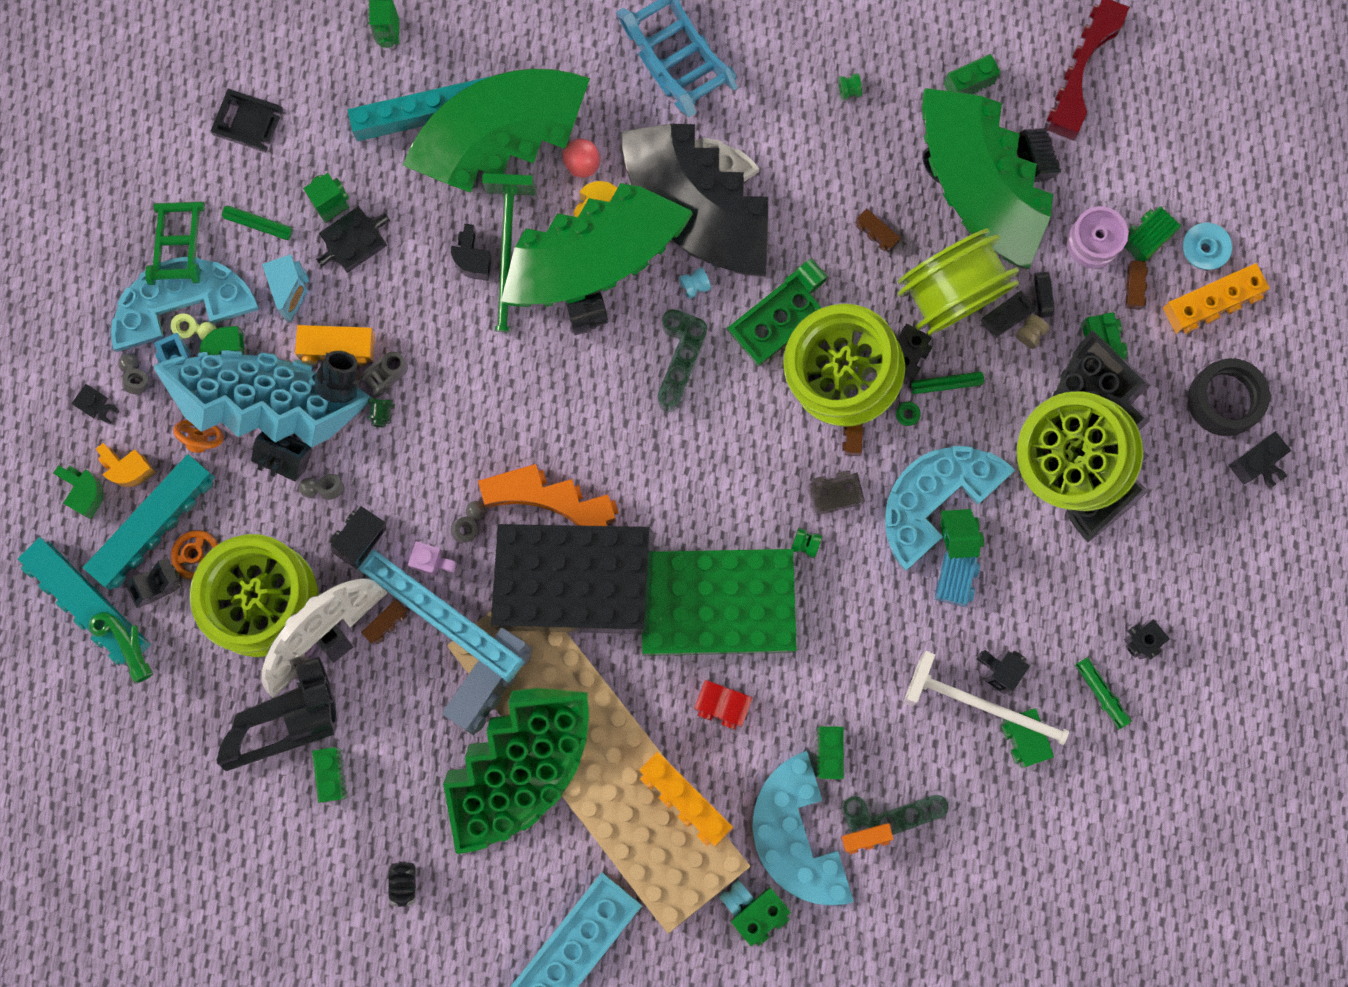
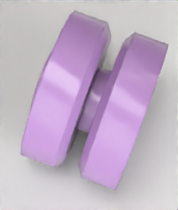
(1097, 237)

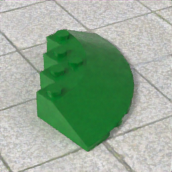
(497, 120)
(983, 174)
(592, 249)
(519, 768)

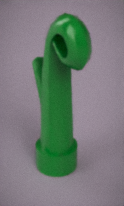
(128, 644)

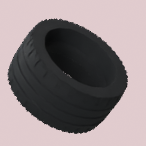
(1245, 373)

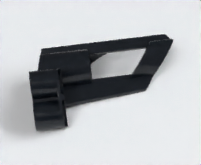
(307, 713)

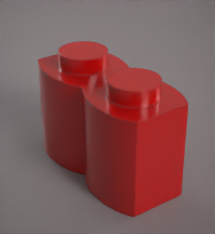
(722, 704)

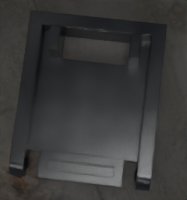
(252, 122)

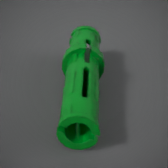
(1103, 693)

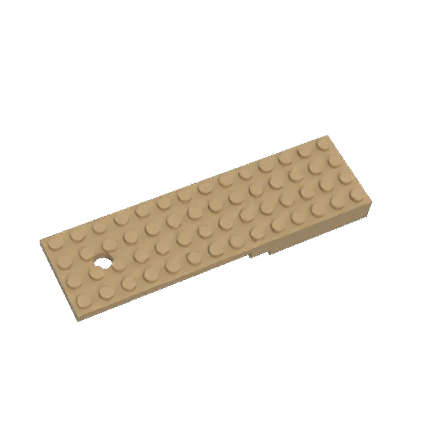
(634, 828)

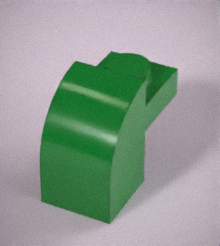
(223, 339)
(87, 490)

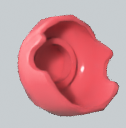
(581, 158)

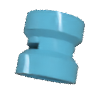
(697, 282)
(736, 897)

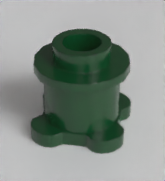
(380, 412)

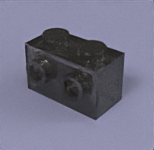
(835, 493)

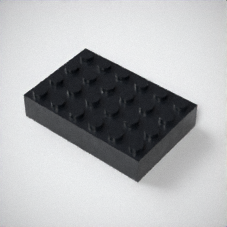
(573, 578)

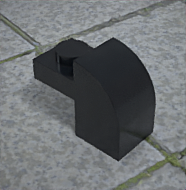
(470, 261)
(153, 584)

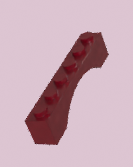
(1071, 109)

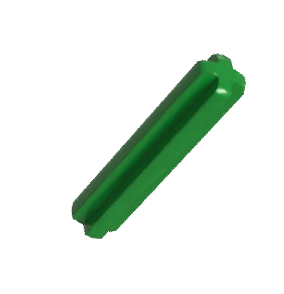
(257, 222)
(947, 382)

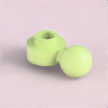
(194, 328)

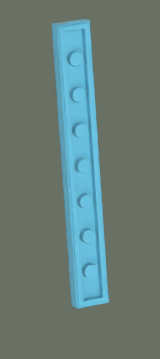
(441, 616)

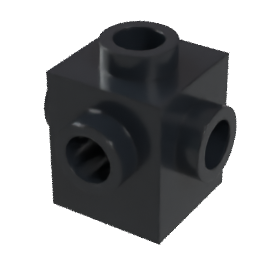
(1153, 636)

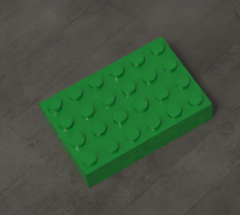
(722, 603)

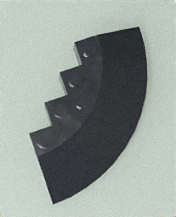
(724, 224)
(1103, 372)

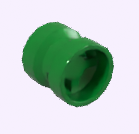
(800, 542)

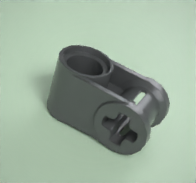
(383, 374)

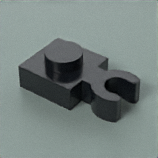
(93, 402)

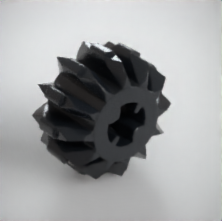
(402, 884)

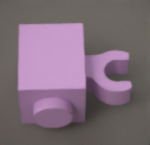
(429, 560)

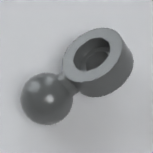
(133, 380)
(328, 486)
(475, 511)

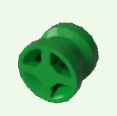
(850, 86)

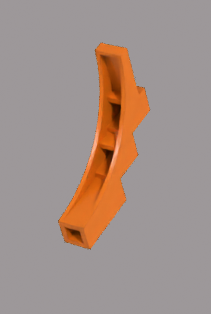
(526, 487)

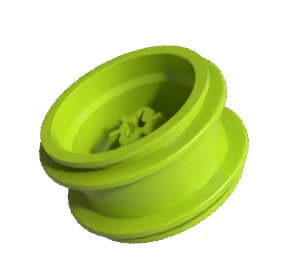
(957, 281)
(838, 326)
(1117, 472)
(215, 583)

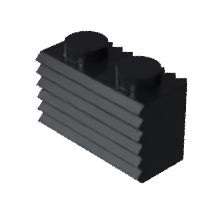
(1036, 147)

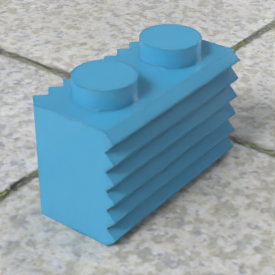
(956, 580)

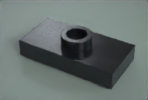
(1008, 314)

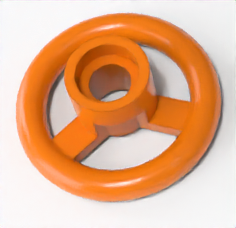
(197, 440)
(187, 550)

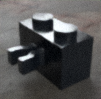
(285, 457)
(1261, 460)
(1005, 670)

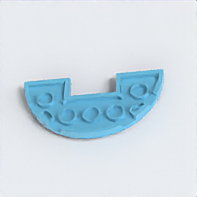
(140, 304)
(926, 486)
(783, 841)

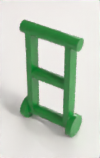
(193, 270)

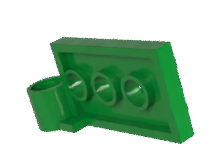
(799, 283)

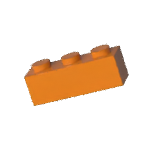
(867, 838)

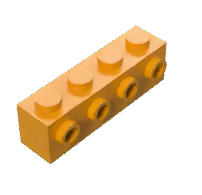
(1216, 298)
(686, 799)

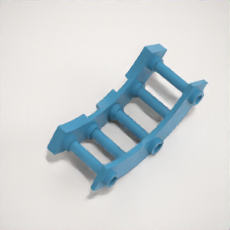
(659, 68)

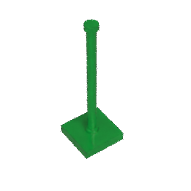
(509, 186)

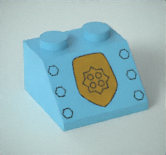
(287, 284)

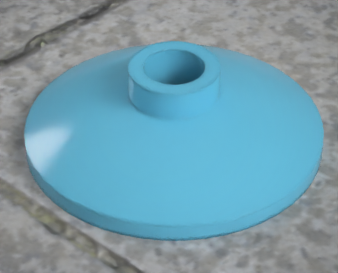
(1214, 238)

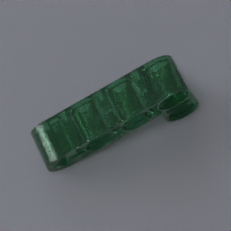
(678, 363)
(896, 814)

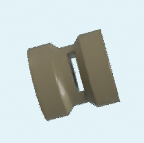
(1032, 331)

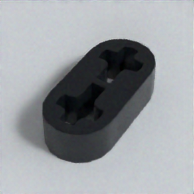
(1044, 294)

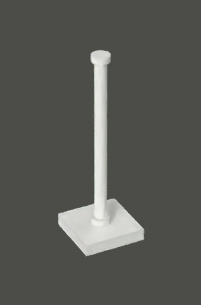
(923, 680)

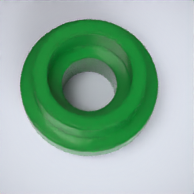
(911, 407)

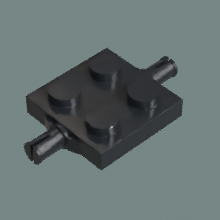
(352, 239)

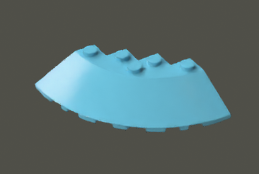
(255, 394)

